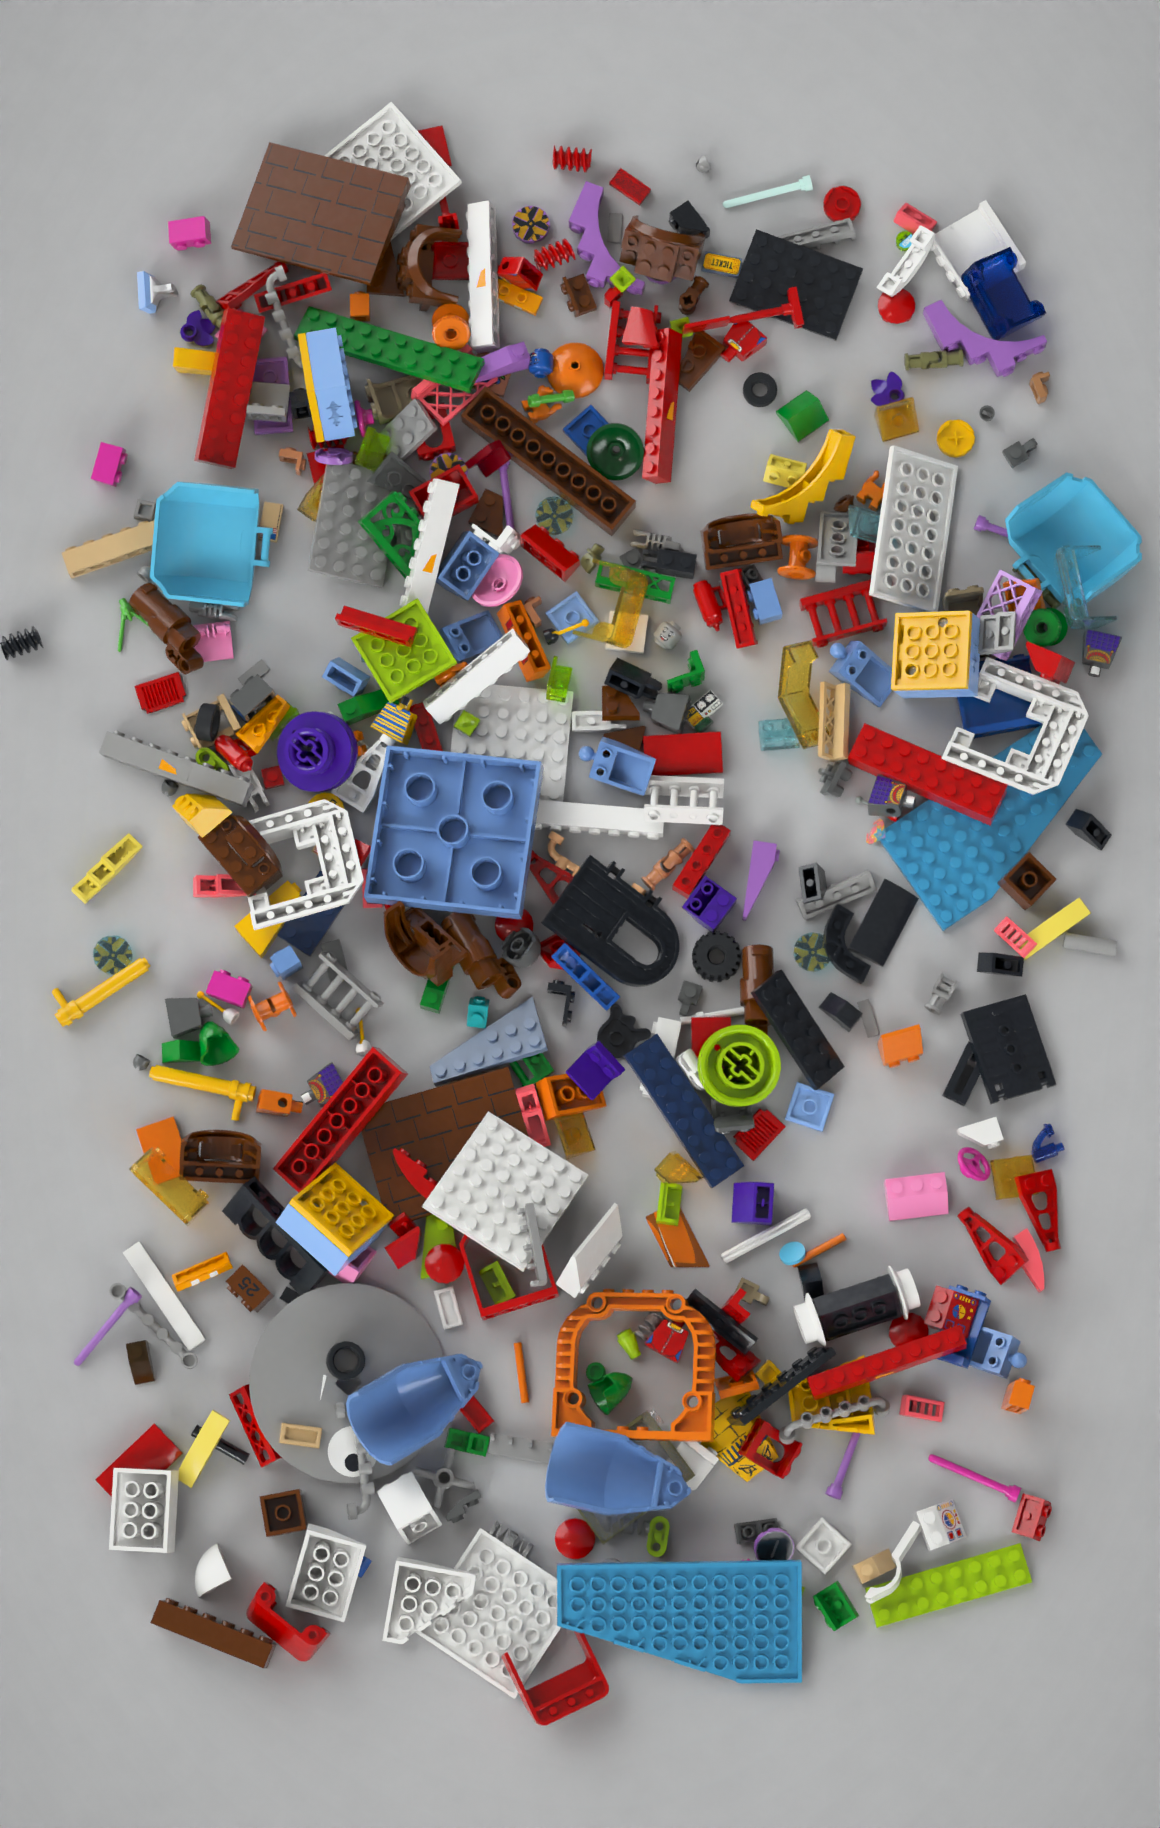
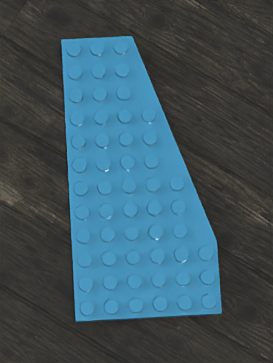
(959, 860)
(701, 1614)

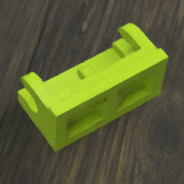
(669, 1203)
(496, 1283)

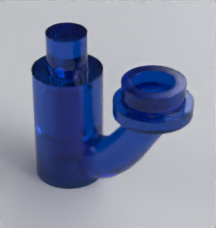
(1048, 1151)

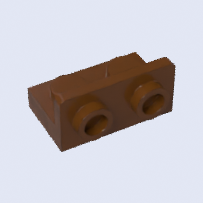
(579, 295)

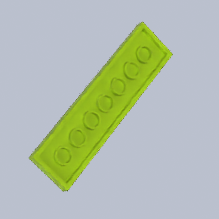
(952, 1584)

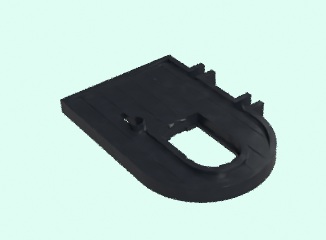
(603, 907)

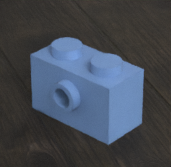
(765, 601)
(346, 677)
(285, 963)

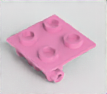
(215, 641)

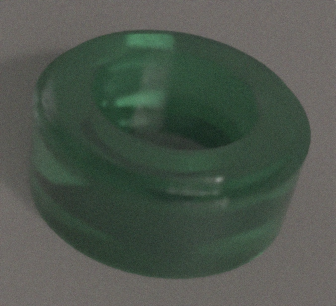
(703, 725)

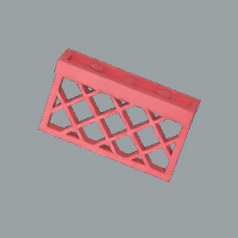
(427, 388)

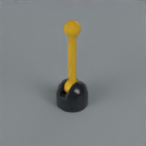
(552, 635)

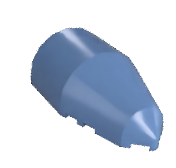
(411, 1405)
(609, 1474)

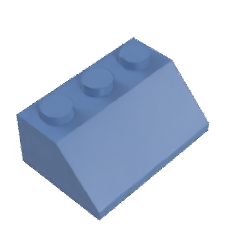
(466, 565)

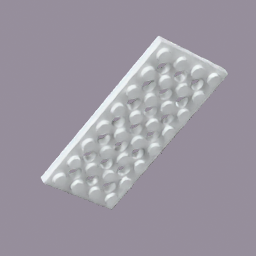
(939, 528)

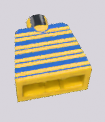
(396, 720)

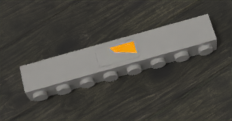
(176, 769)

